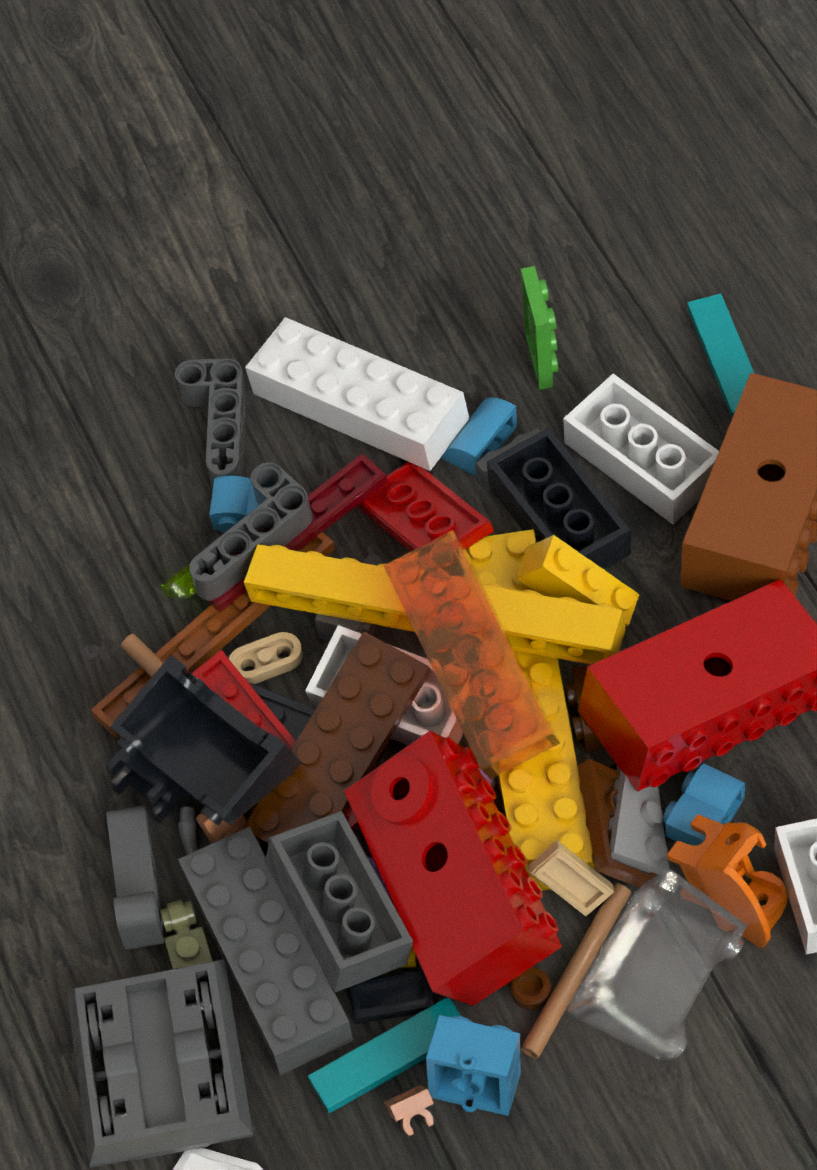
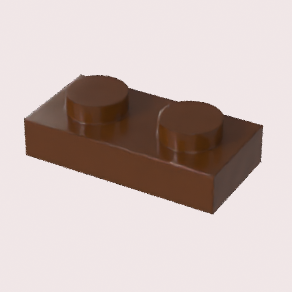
(581, 728)

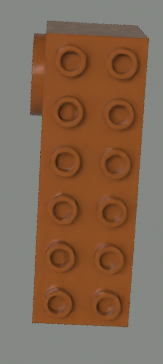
(758, 497)

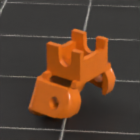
(718, 870)

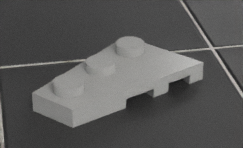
(638, 828)

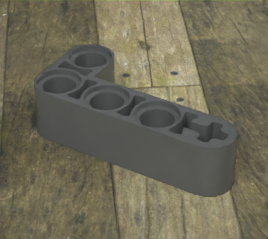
(222, 389)
(216, 567)
(135, 878)

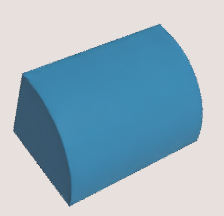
(483, 433)

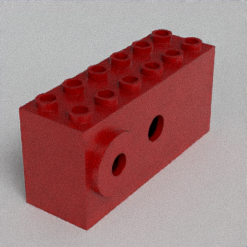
(704, 685)
(453, 869)

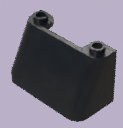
(203, 743)

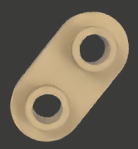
(264, 657)

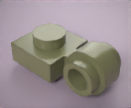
(188, 945)

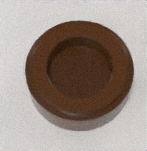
(531, 989)

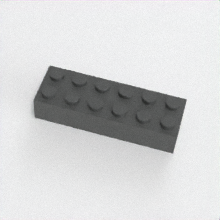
(265, 951)

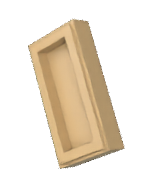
(571, 878)

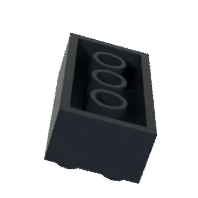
(555, 497)

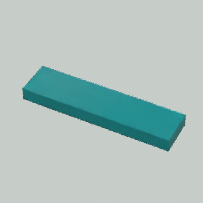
(721, 347)
(379, 1058)

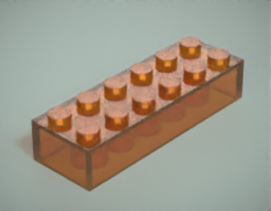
(471, 655)

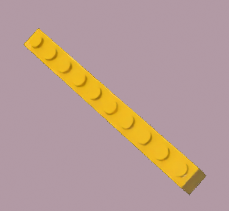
(365, 594)

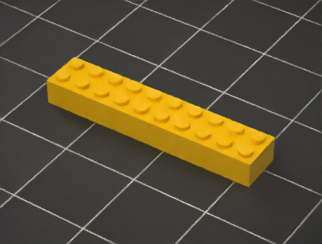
(544, 792)

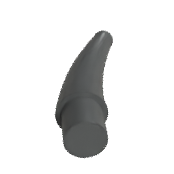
(187, 829)

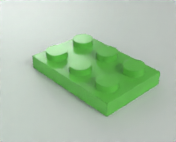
(539, 327)

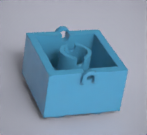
(473, 1064)

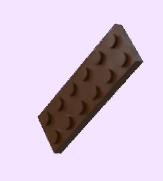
(342, 736)

